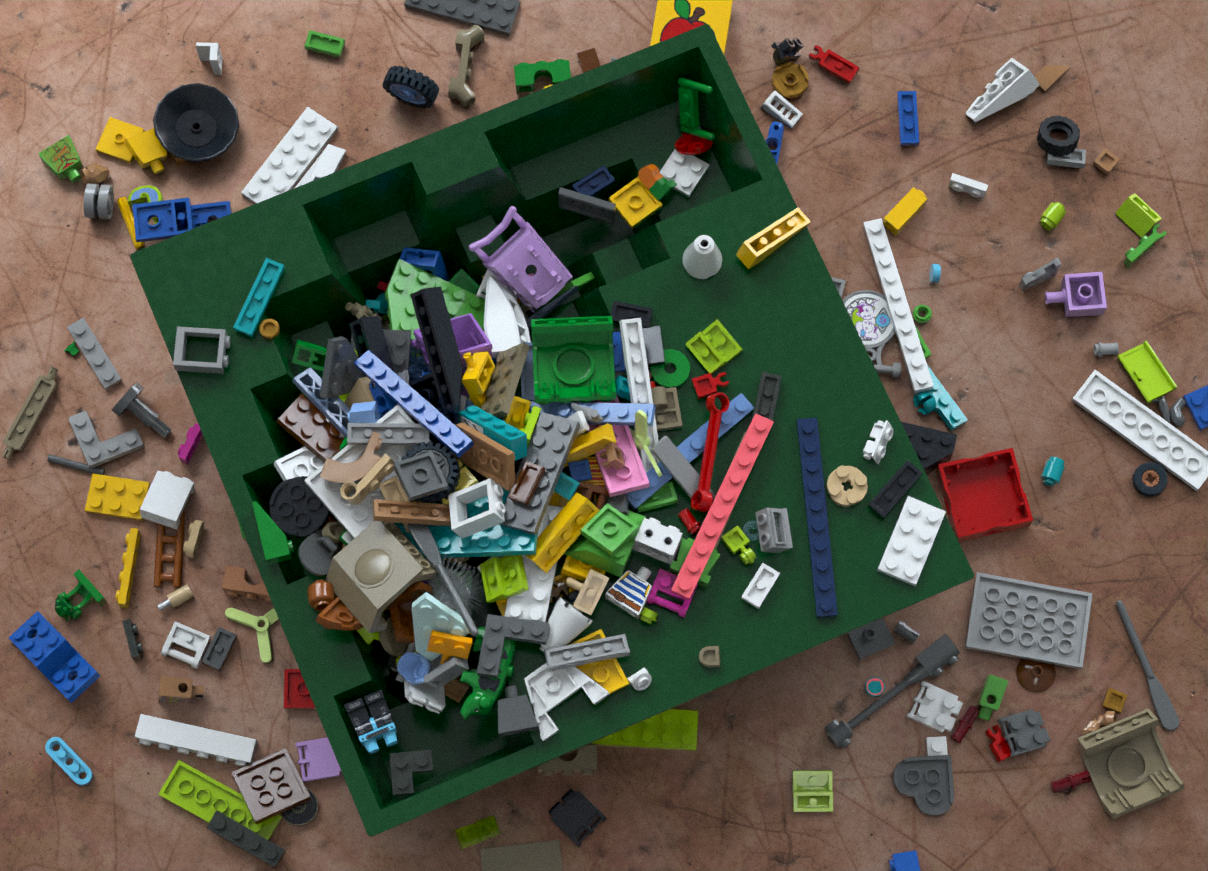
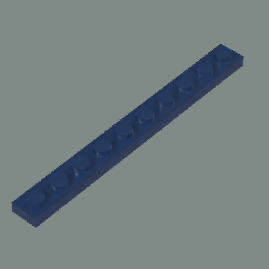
(816, 518)

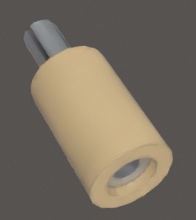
(177, 597)

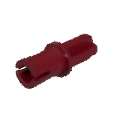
(965, 724)
(1070, 781)

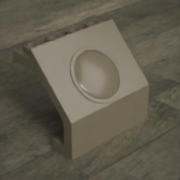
(376, 571)
(1128, 764)

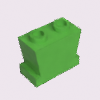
(684, 550)

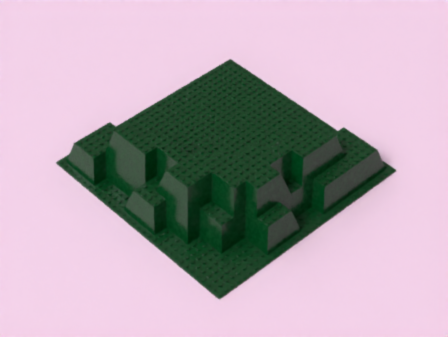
(454, 190)

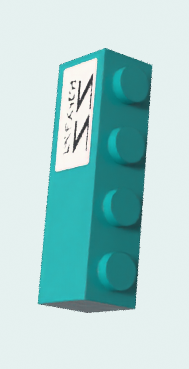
(496, 430)

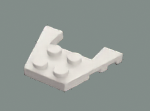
(551, 688)

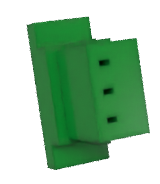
(72, 349)

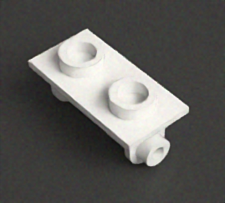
(882, 433)

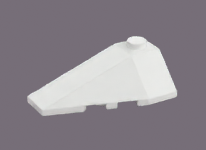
(1011, 85)

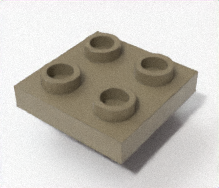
(667, 408)

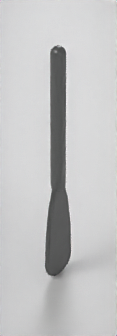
(427, 544)
(1161, 701)

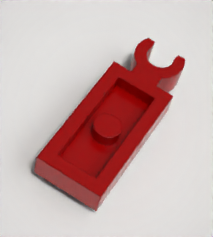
(835, 64)

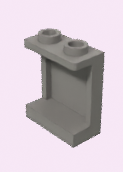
(443, 673)

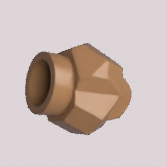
(94, 174)

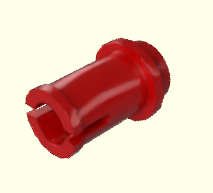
(689, 521)

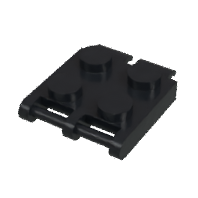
(576, 816)

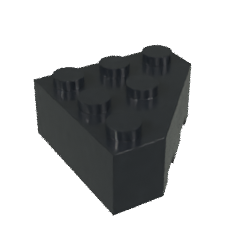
(930, 445)

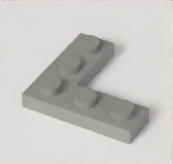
(102, 452)

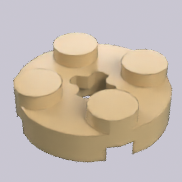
(851, 496)

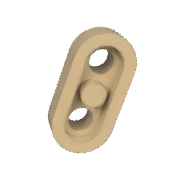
(191, 546)

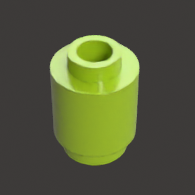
(1052, 215)

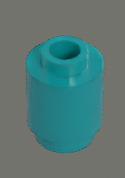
(1052, 471)

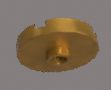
(792, 72)

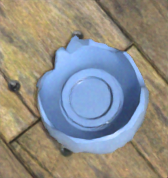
(413, 667)

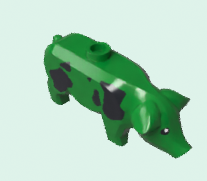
(487, 689)

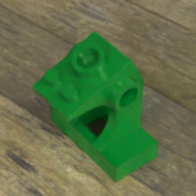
(86, 589)

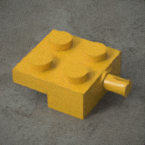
(478, 376)

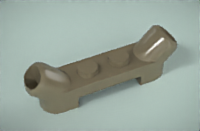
(464, 42)

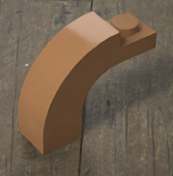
(349, 472)

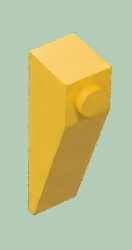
(771, 238)

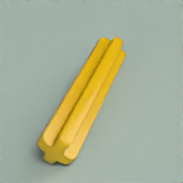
(129, 220)

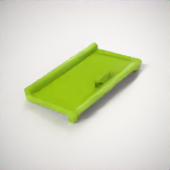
(1145, 365)

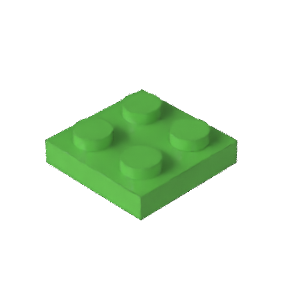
(609, 529)

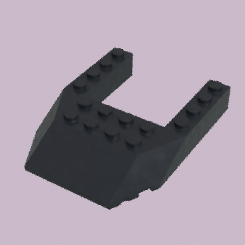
(444, 383)

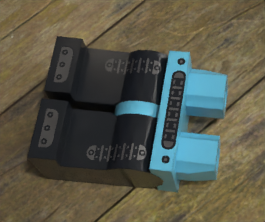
(373, 728)

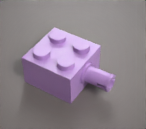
(1081, 294)

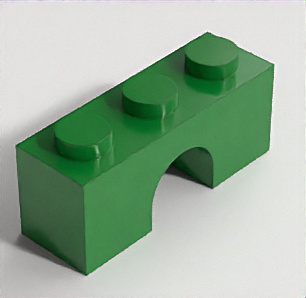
(527, 74)

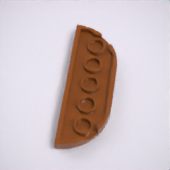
(338, 617)

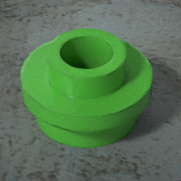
(922, 308)

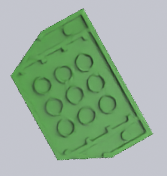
(410, 279)

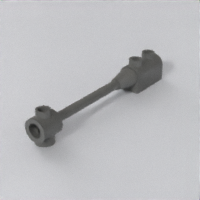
(928, 664)

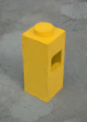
(905, 211)

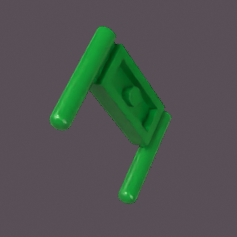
(689, 107)

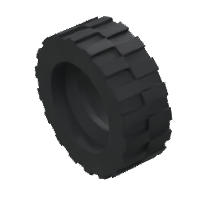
(1053, 146)

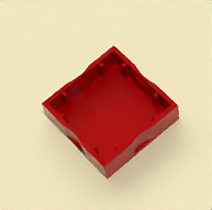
(984, 495)

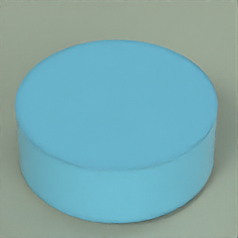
(934, 273)

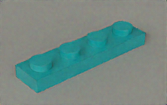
(259, 297)

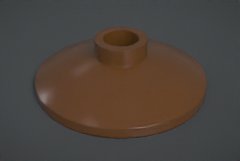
(1031, 681)

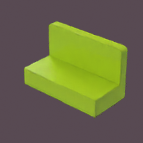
(1138, 215)

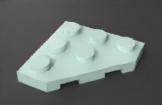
(433, 615)

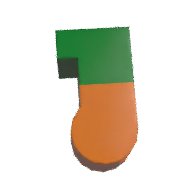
(655, 182)

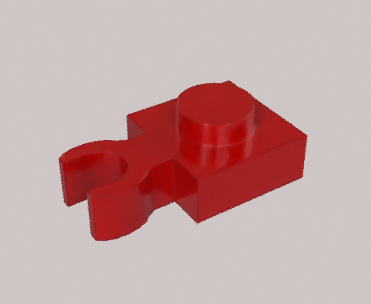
(706, 384)
(999, 746)

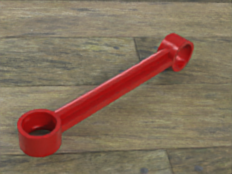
(702, 497)

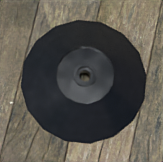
(201, 107)

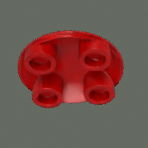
(692, 145)

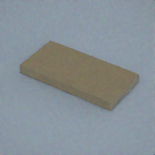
(523, 857)

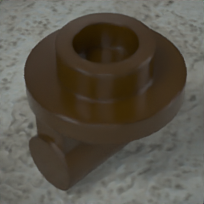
(561, 589)

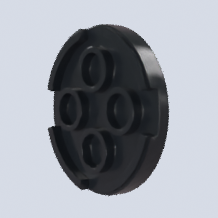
(297, 508)

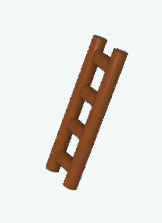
(177, 558)

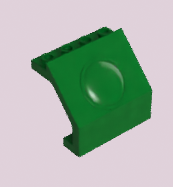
(573, 359)

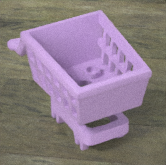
(515, 255)

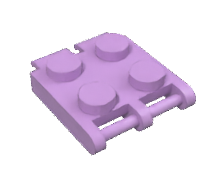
(319, 760)

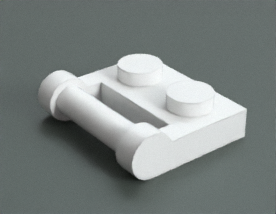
(189, 639)

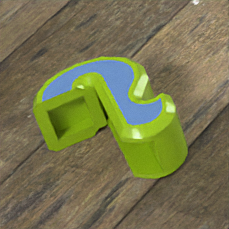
(145, 194)

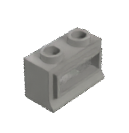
(774, 530)

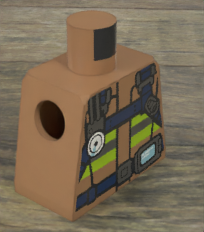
(170, 692)

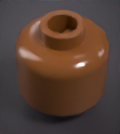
(320, 594)

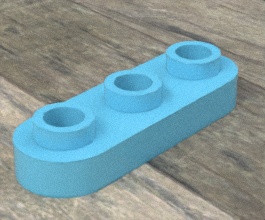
(61, 757)

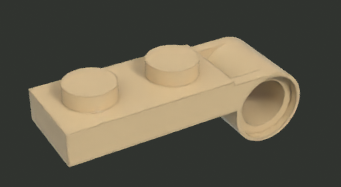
(370, 481)

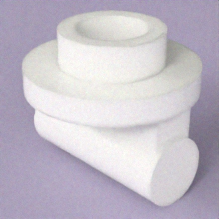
(640, 679)

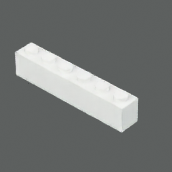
(196, 739)

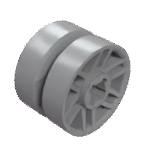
(98, 201)

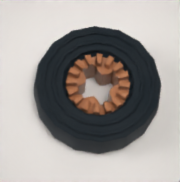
(1156, 472)

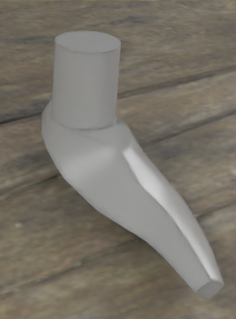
(590, 414)

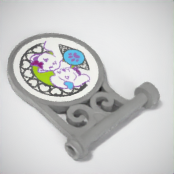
(874, 325)

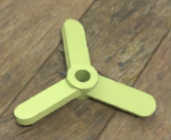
(641, 437)
(262, 632)

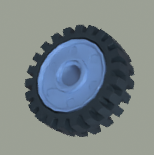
(410, 87)

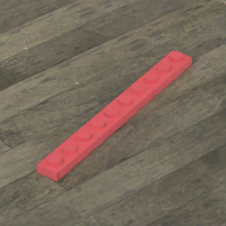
(722, 507)

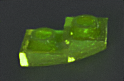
(477, 832)

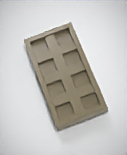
(505, 380)

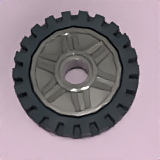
(447, 464)

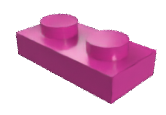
(193, 437)

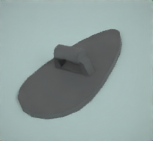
(317, 553)

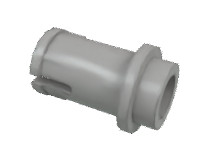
(1105, 349)

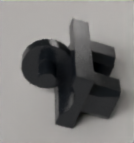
(787, 50)

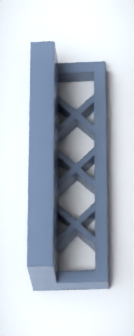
(332, 408)

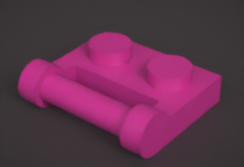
(664, 584)

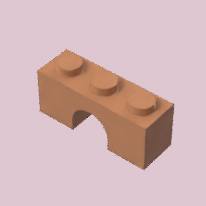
(235, 583)

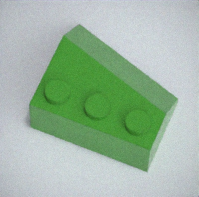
(592, 555)

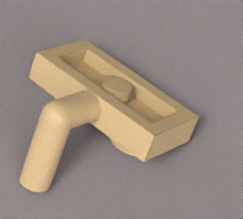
(589, 590)

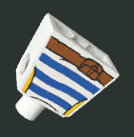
(631, 591)

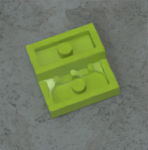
(714, 347)
(503, 577)
(812, 790)

